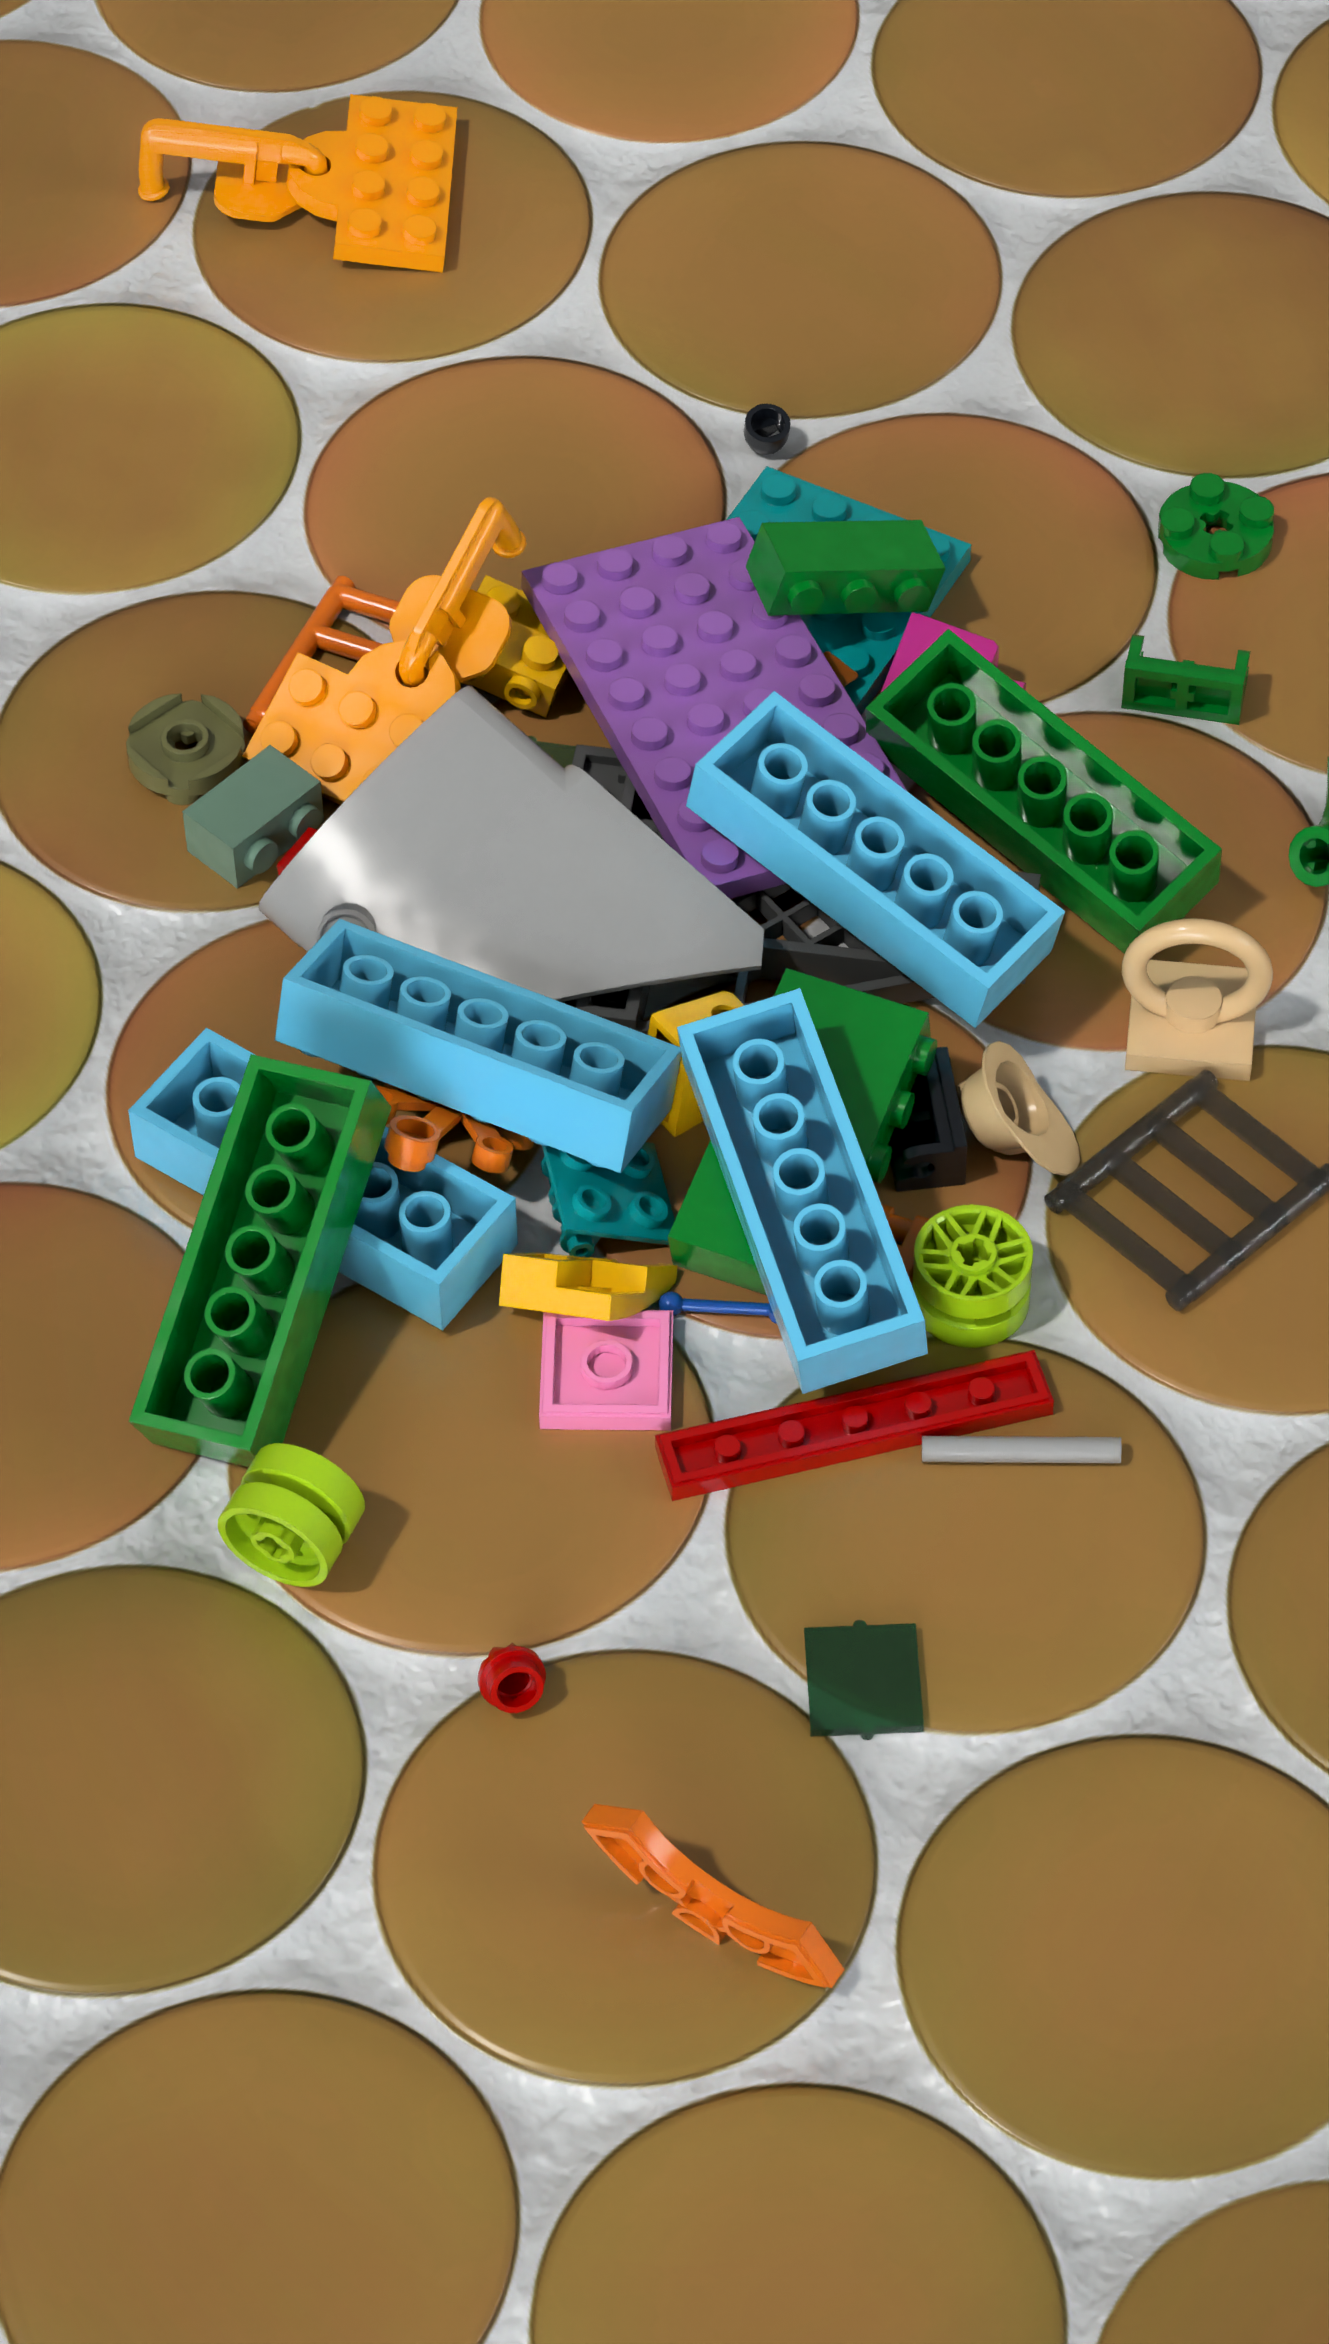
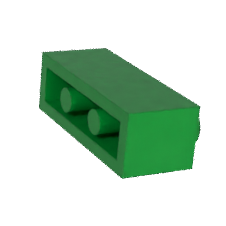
(844, 567)

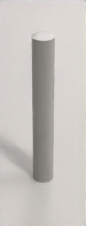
(1021, 1449)

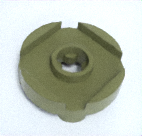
(190, 772)

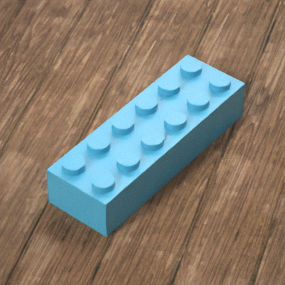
(874, 858)
(478, 1045)
(802, 1191)
(416, 1235)

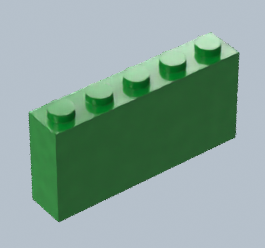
(874, 1059)

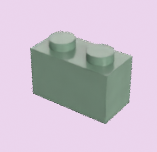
(253, 816)

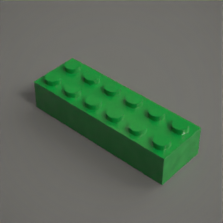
(1041, 793)
(261, 1261)

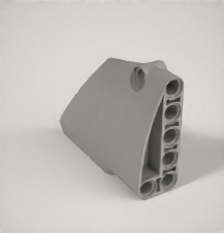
(509, 868)

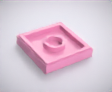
(607, 1372)

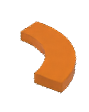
(706, 1905)

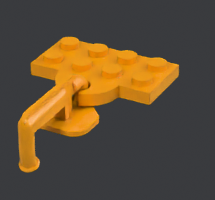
(377, 179)
(441, 636)

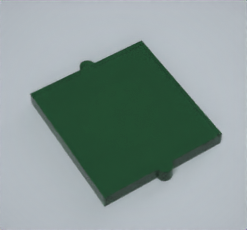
(863, 1680)

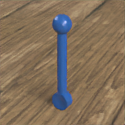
(675, 1302)

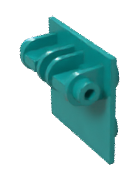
(607, 1203)

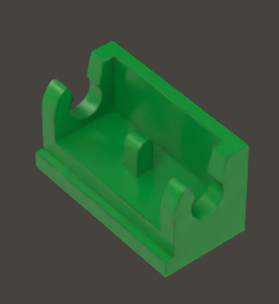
(1184, 687)

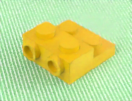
(529, 666)

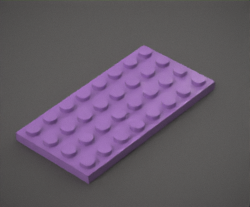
(674, 659)

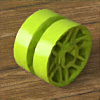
(973, 1275)
(291, 1515)

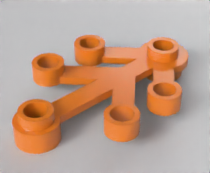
(415, 1140)

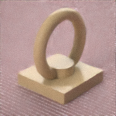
(1194, 1013)

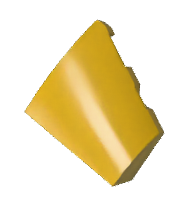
(582, 1285)

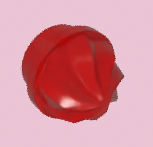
(512, 1678)

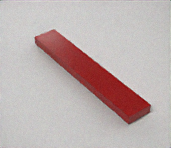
(853, 1425)

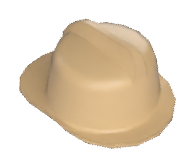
(1014, 1113)

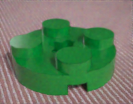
(1221, 504)

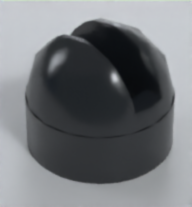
(763, 422)

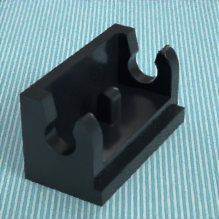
(933, 1143)

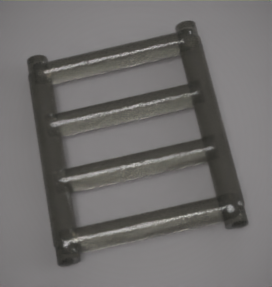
(1225, 1251)

